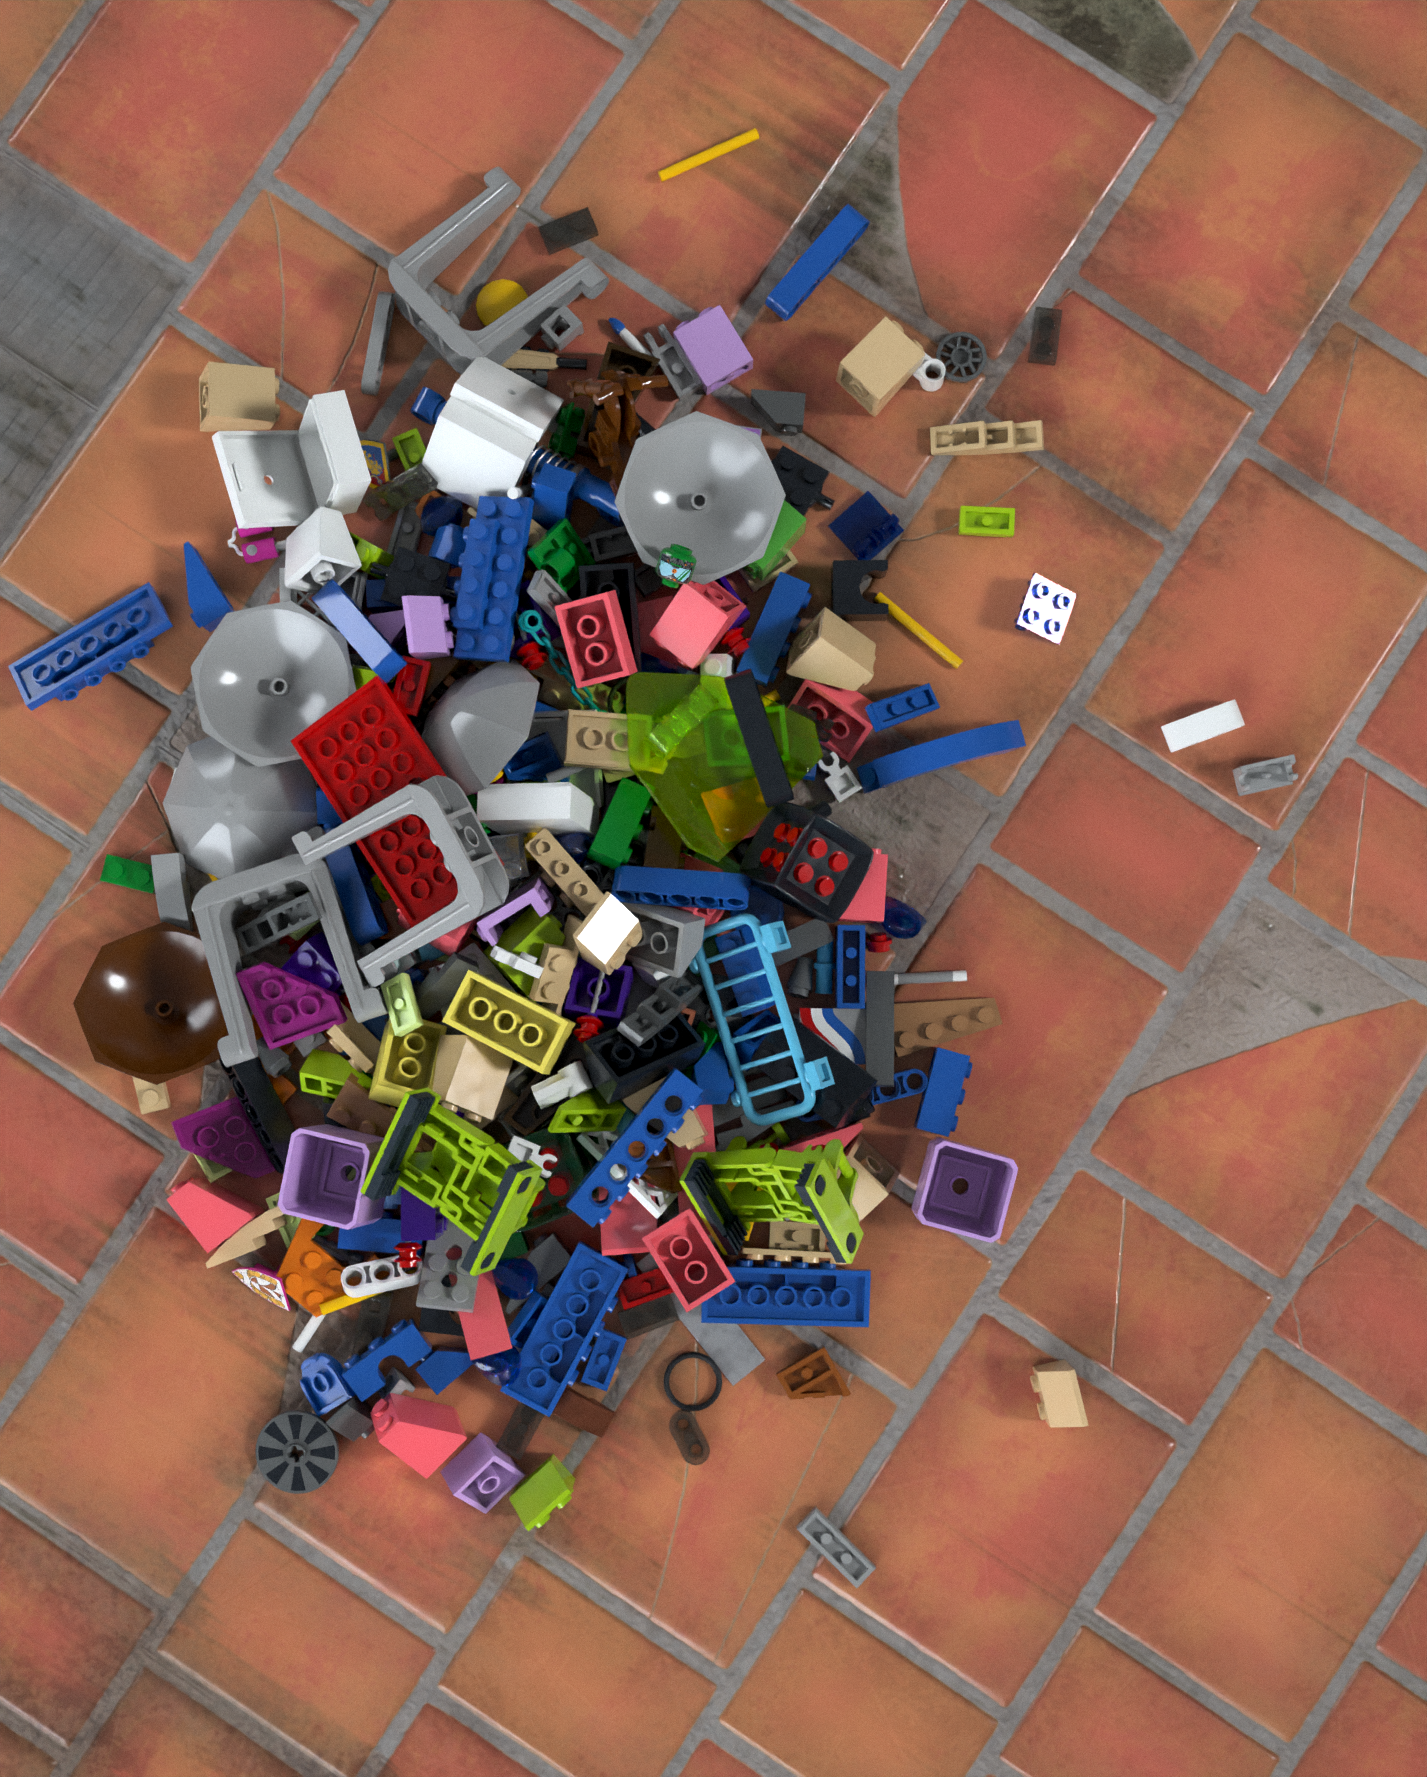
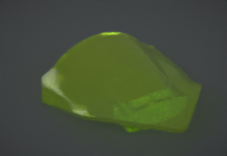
(695, 758)

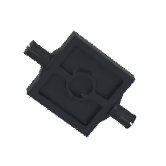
(801, 481)
(414, 576)

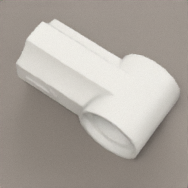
(930, 364)
(568, 1082)

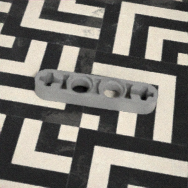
(378, 343)

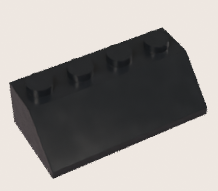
(619, 577)
(623, 1068)
(833, 1103)

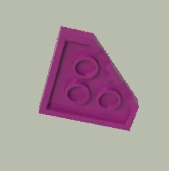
(288, 1005)
(224, 1137)

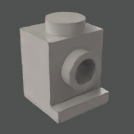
(561, 320)

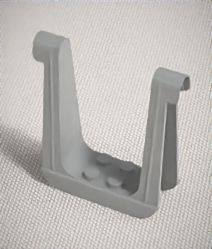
(433, 253)
(465, 851)
(216, 913)

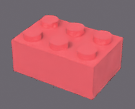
(596, 639)

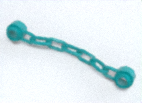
(524, 626)

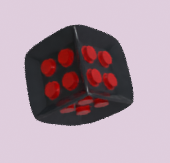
(807, 861)

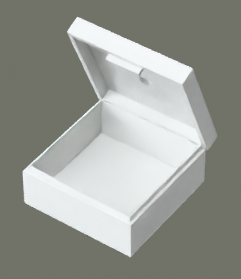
(487, 432)
(306, 466)
(552, 806)

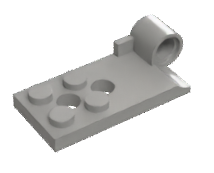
(436, 1266)

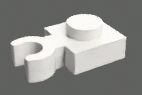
(841, 781)
(524, 962)
(526, 1150)

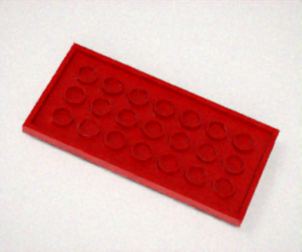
(360, 758)

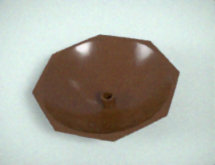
(152, 1005)

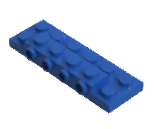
(491, 578)
(92, 649)
(791, 1295)
(566, 1328)

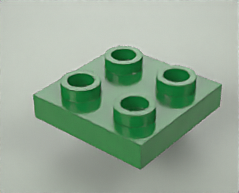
(561, 554)

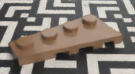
(937, 1022)
(367, 1116)

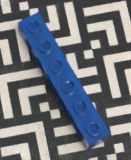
(581, 1199)

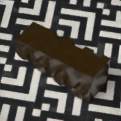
(618, 359)
(441, 675)
(663, 843)
(526, 1113)

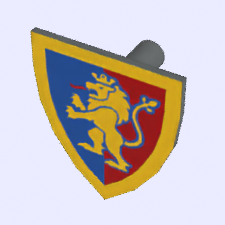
(378, 461)

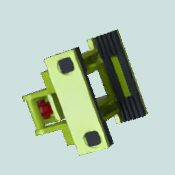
(465, 1163)
(793, 1188)

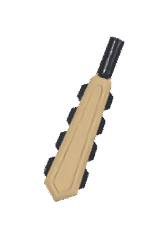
(542, 361)

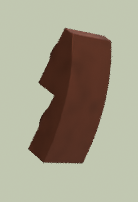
(583, 1412)

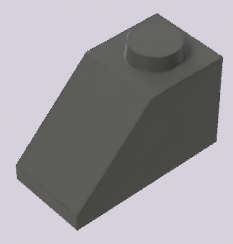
(780, 409)
(353, 1419)

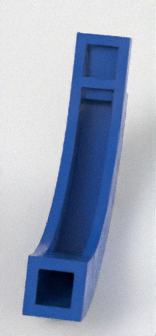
(941, 753)

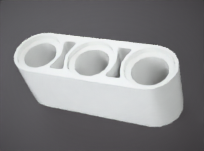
(1203, 725)
(371, 1285)

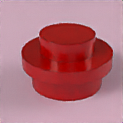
(878, 942)

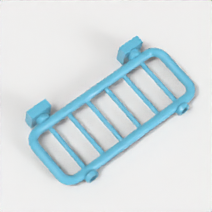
(812, 1075)

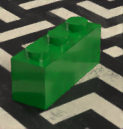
(621, 824)

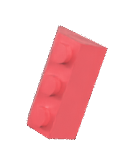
(841, 707)

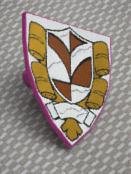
(264, 1283)

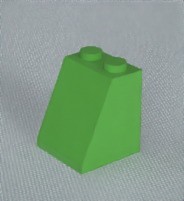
(786, 533)

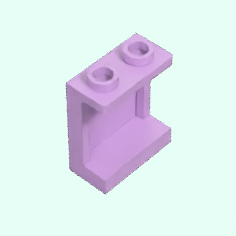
(713, 348)
(533, 892)

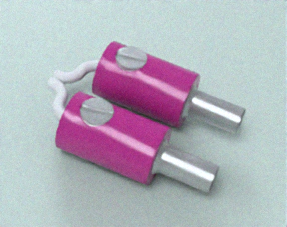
(257, 550)

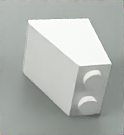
(320, 552)

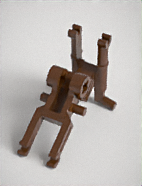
(617, 422)

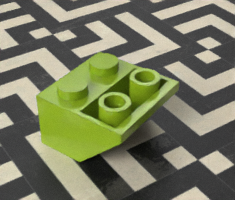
(541, 1492)

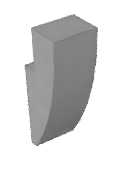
(172, 890)

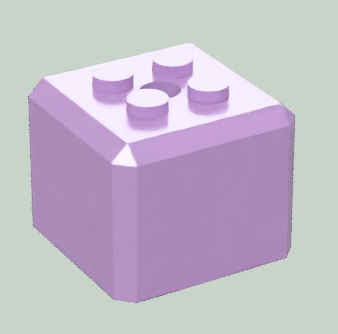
(316, 1180)
(981, 1207)

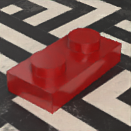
(411, 685)
(643, 1288)

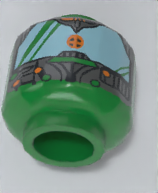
(676, 565)

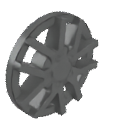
(962, 356)

